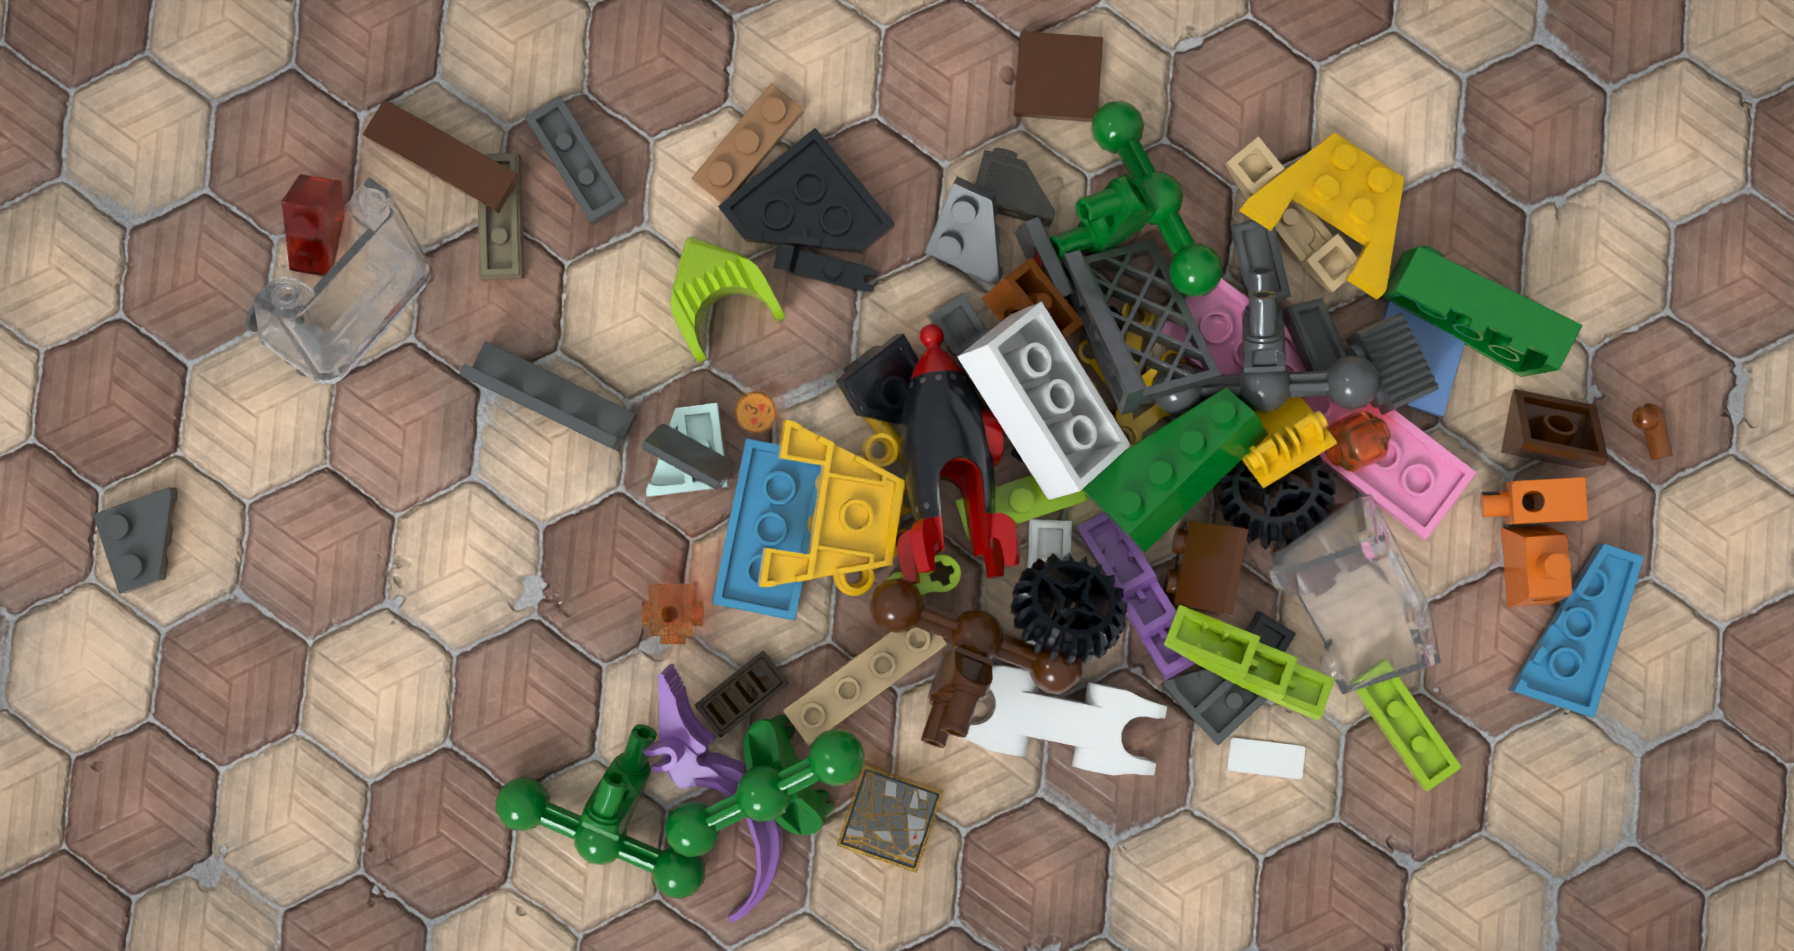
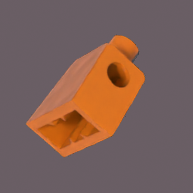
(1552, 501)
(1535, 565)

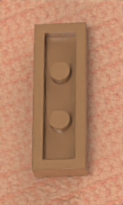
(748, 144)

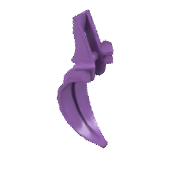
(691, 764)

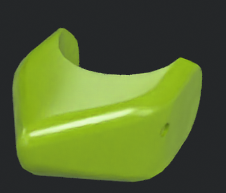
(706, 276)

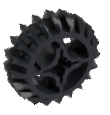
(1308, 505)
(1080, 630)

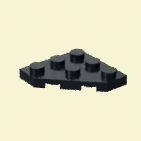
(808, 202)

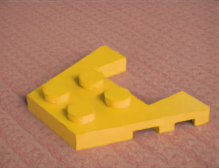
(1348, 193)
(852, 514)

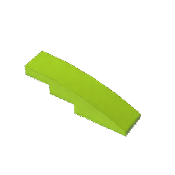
(1248, 663)

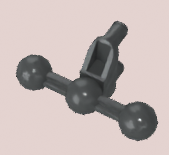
(1264, 380)

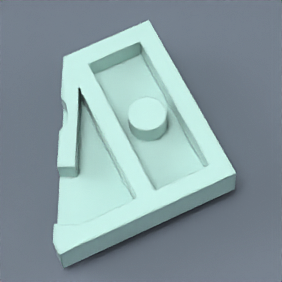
(703, 426)

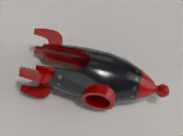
(954, 441)

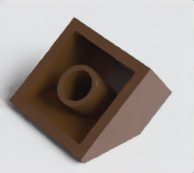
(1206, 566)

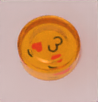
(755, 412)

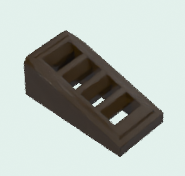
(713, 717)

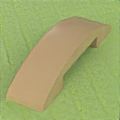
(1298, 230)

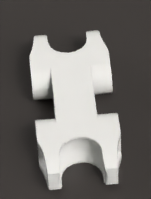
(1088, 725)

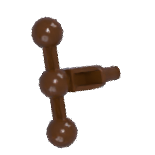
(967, 667)

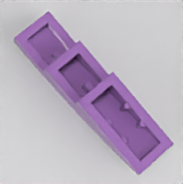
(1147, 603)

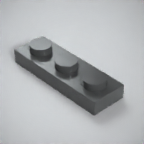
(576, 160)

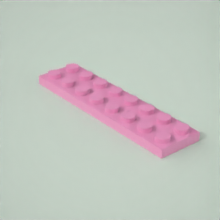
(1417, 476)

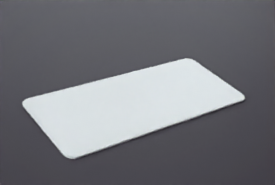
(1266, 758)

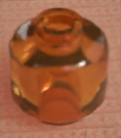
(1360, 441)

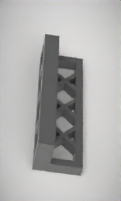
(550, 396)

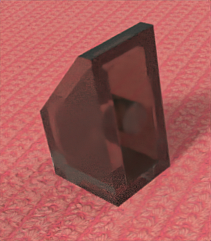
(1015, 187)

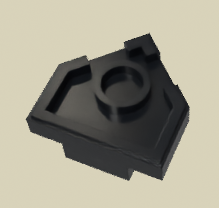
(879, 380)

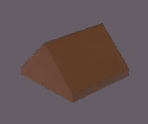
(1554, 431)

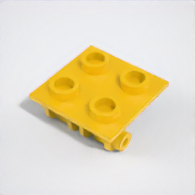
(1292, 440)

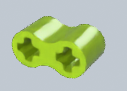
(927, 586)

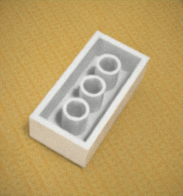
(1044, 401)

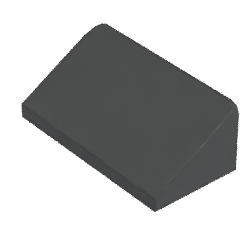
(688, 456)

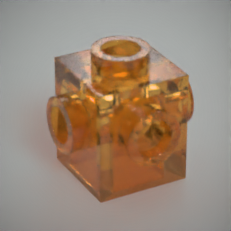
(656, 617)

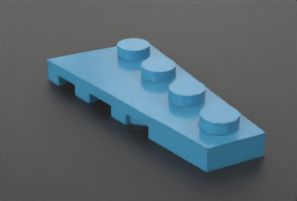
(1581, 639)

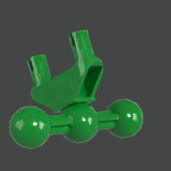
(1134, 201)
(773, 786)
(601, 829)

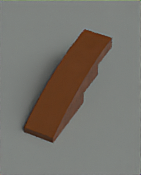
(441, 156)

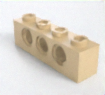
(860, 680)

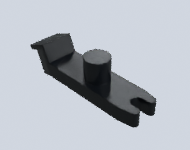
(823, 268)

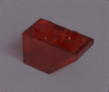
(313, 223)

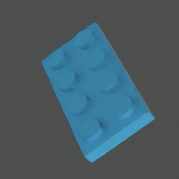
(767, 512)

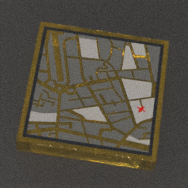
(890, 818)

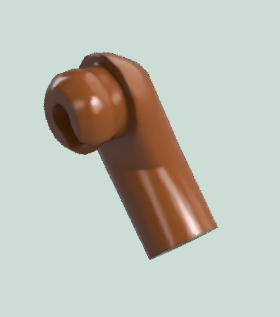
(1653, 422)

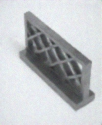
(1107, 341)

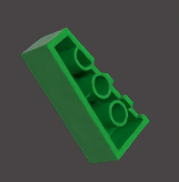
(1481, 313)
(1175, 467)

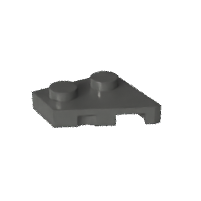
(138, 539)

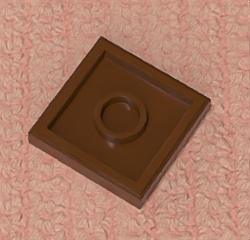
(1058, 76)

